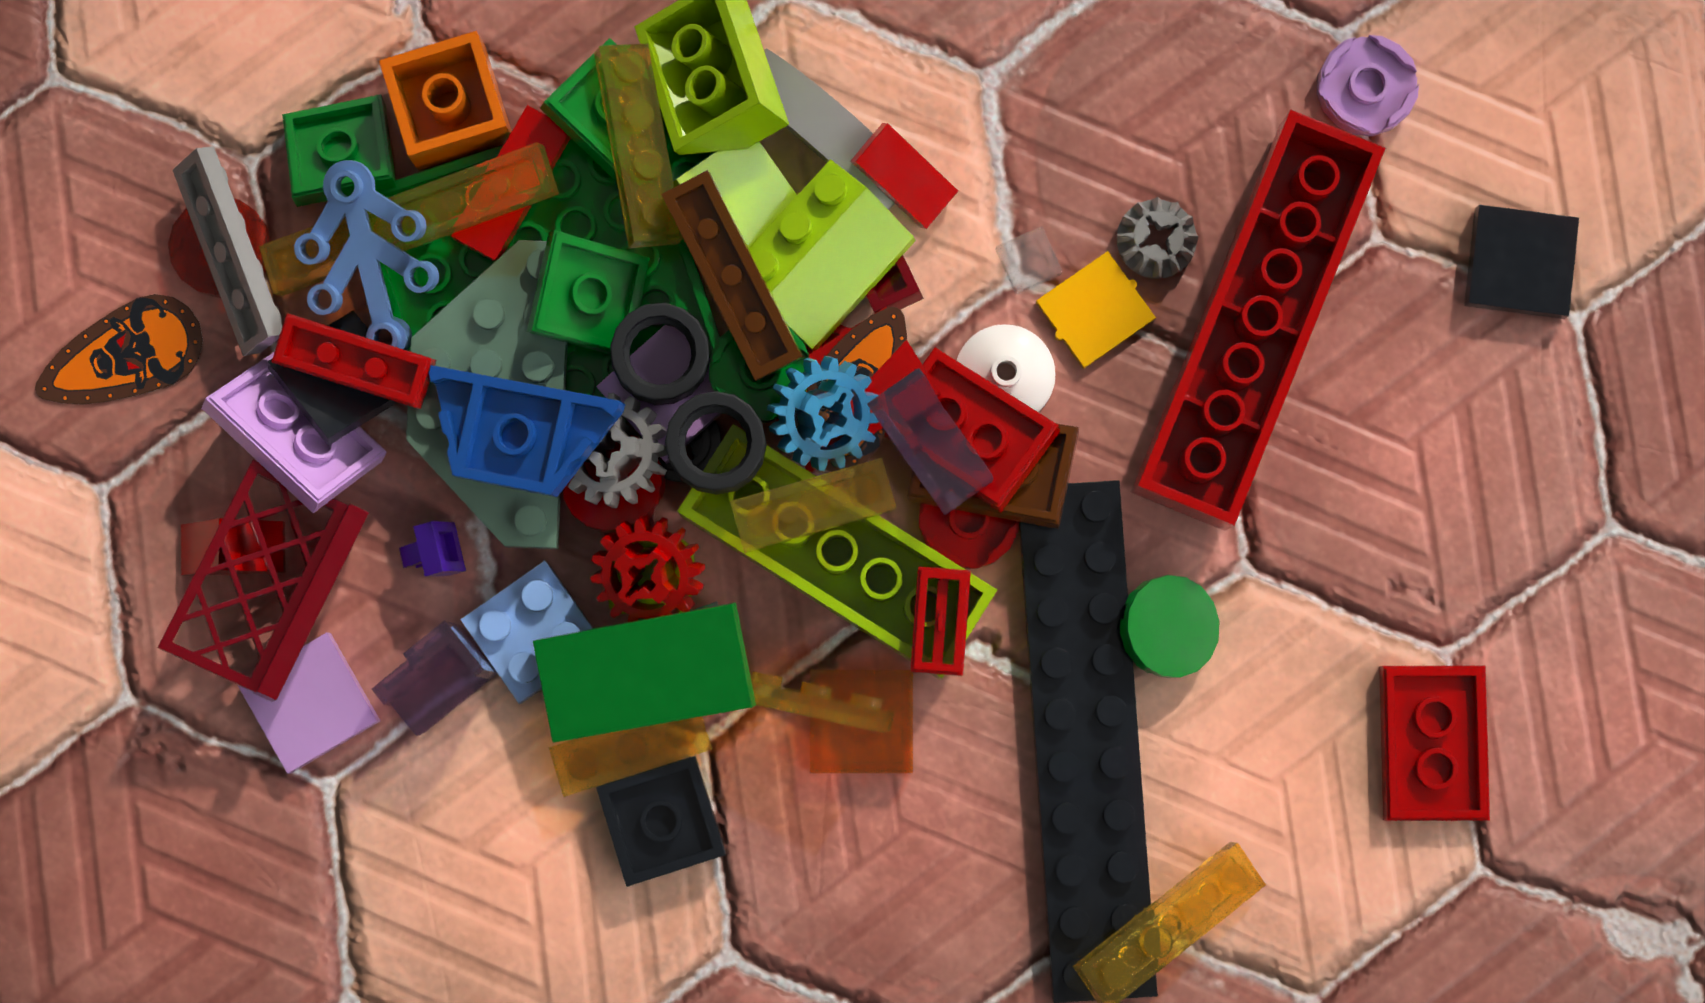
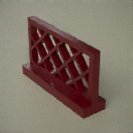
(303, 605)

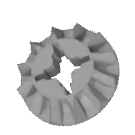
(1152, 260)

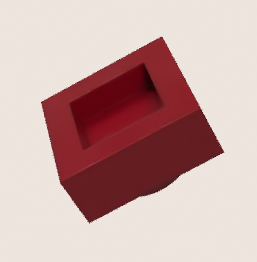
(895, 288)

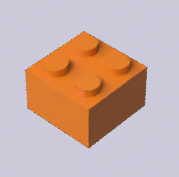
(446, 100)

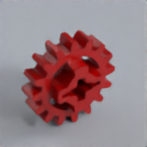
(631, 562)

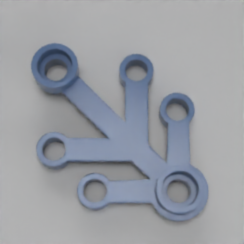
(364, 249)

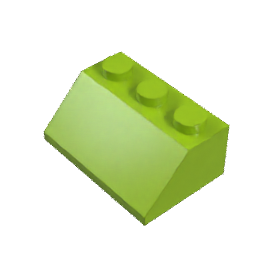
(712, 76)
(828, 252)

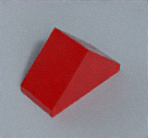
(239, 541)

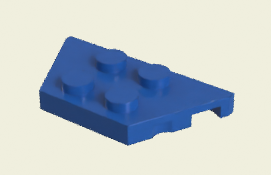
(518, 430)

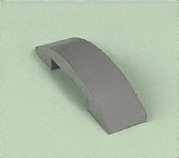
(821, 121)

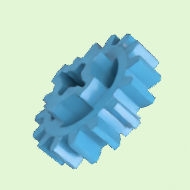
(812, 428)

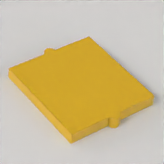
(1095, 309)

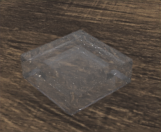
(1029, 260)

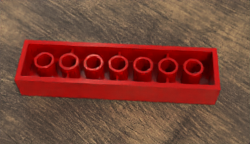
(1258, 321)

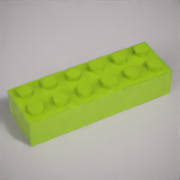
(853, 570)

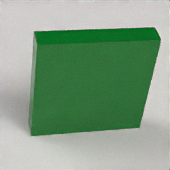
(333, 134)
(585, 291)

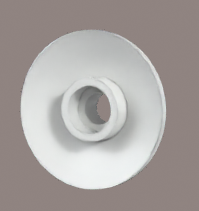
(1023, 351)

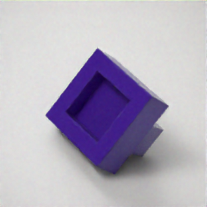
(435, 550)

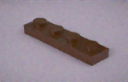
(732, 275)

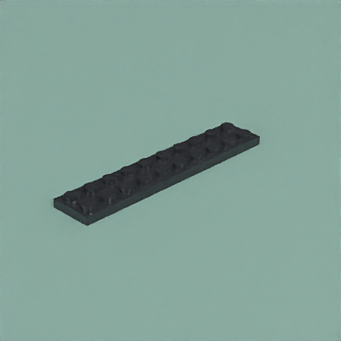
(1084, 731)

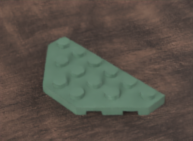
(488, 336)

